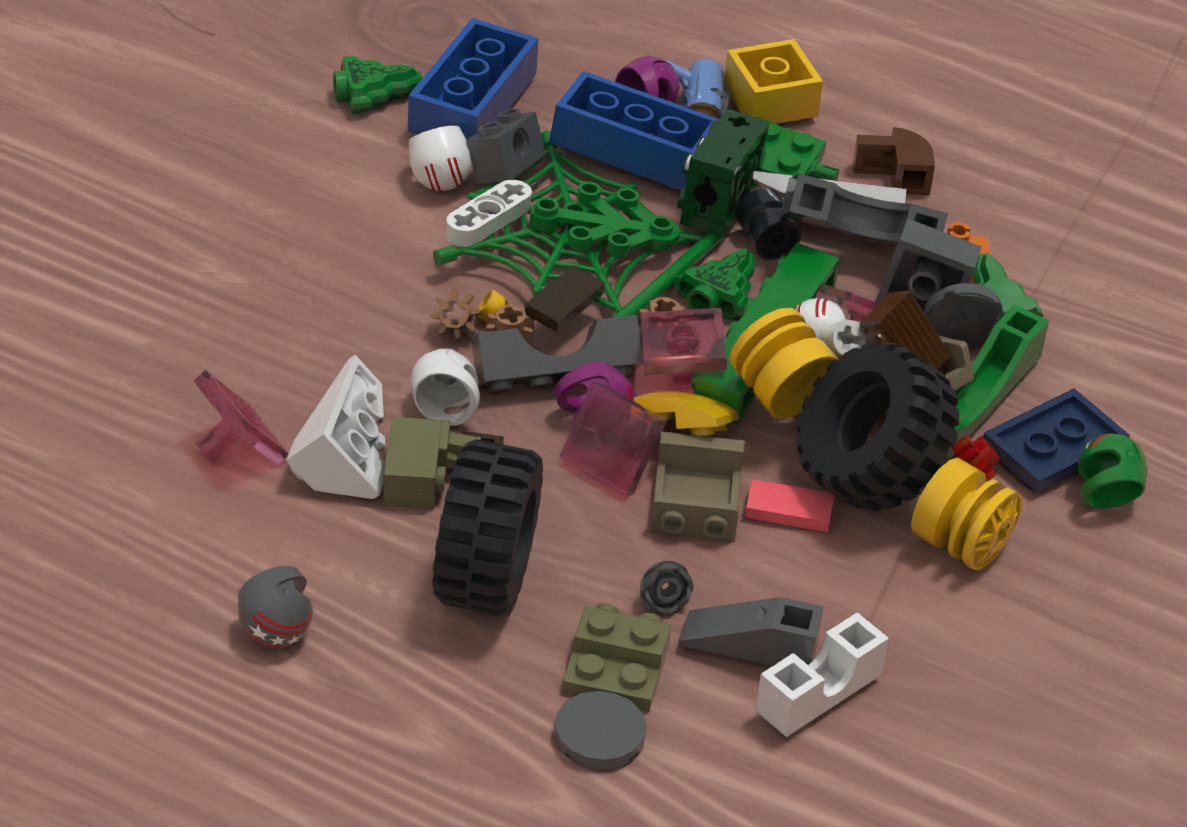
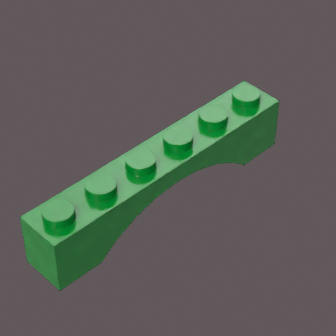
(1001, 363)

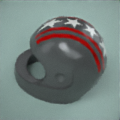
(274, 608)

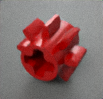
(978, 454)

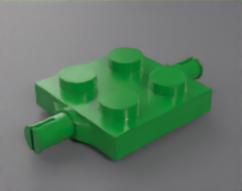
(795, 153)

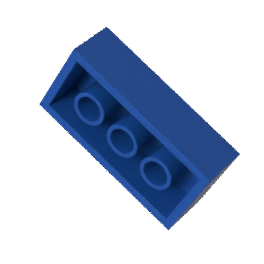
(473, 79)
(628, 129)

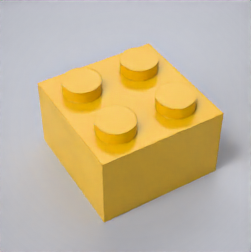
(773, 82)

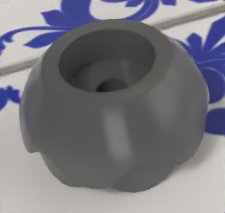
(674, 596)

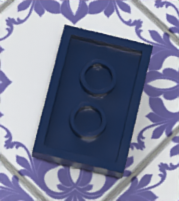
(1049, 439)

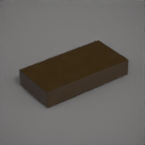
(564, 298)

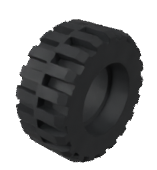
(904, 449)
(487, 527)

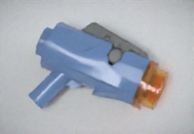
(704, 87)

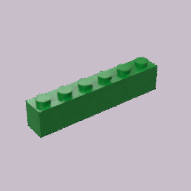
(794, 281)

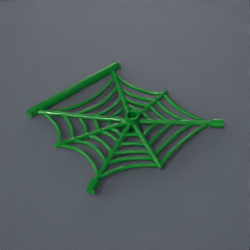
(702, 245)

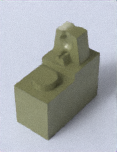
(419, 460)

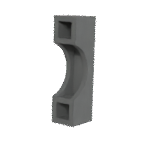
(840, 210)
(507, 359)

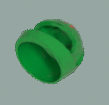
(1112, 471)

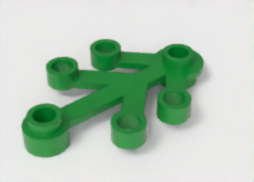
(655, 232)

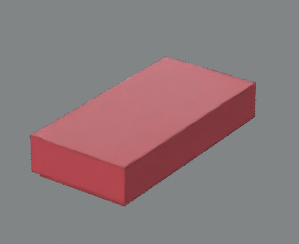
(789, 505)

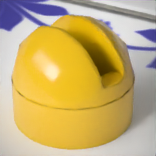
(491, 303)

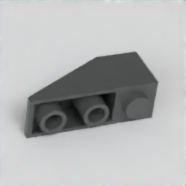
(755, 630)

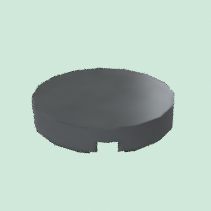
(600, 730)

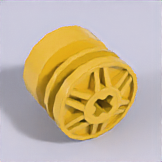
(781, 361)
(966, 513)

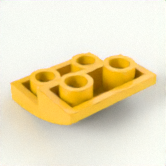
(691, 411)

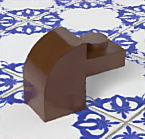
(902, 155)

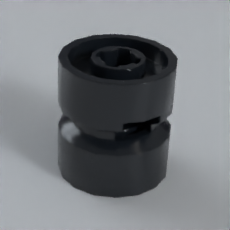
(767, 230)

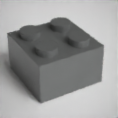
(928, 262)

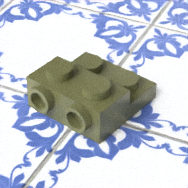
(617, 654)

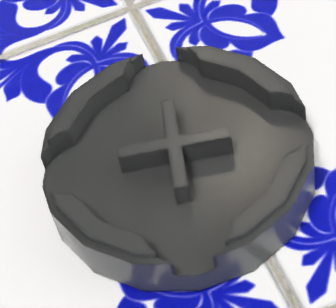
(964, 312)

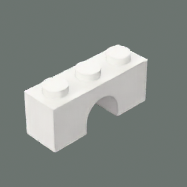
(798, 692)

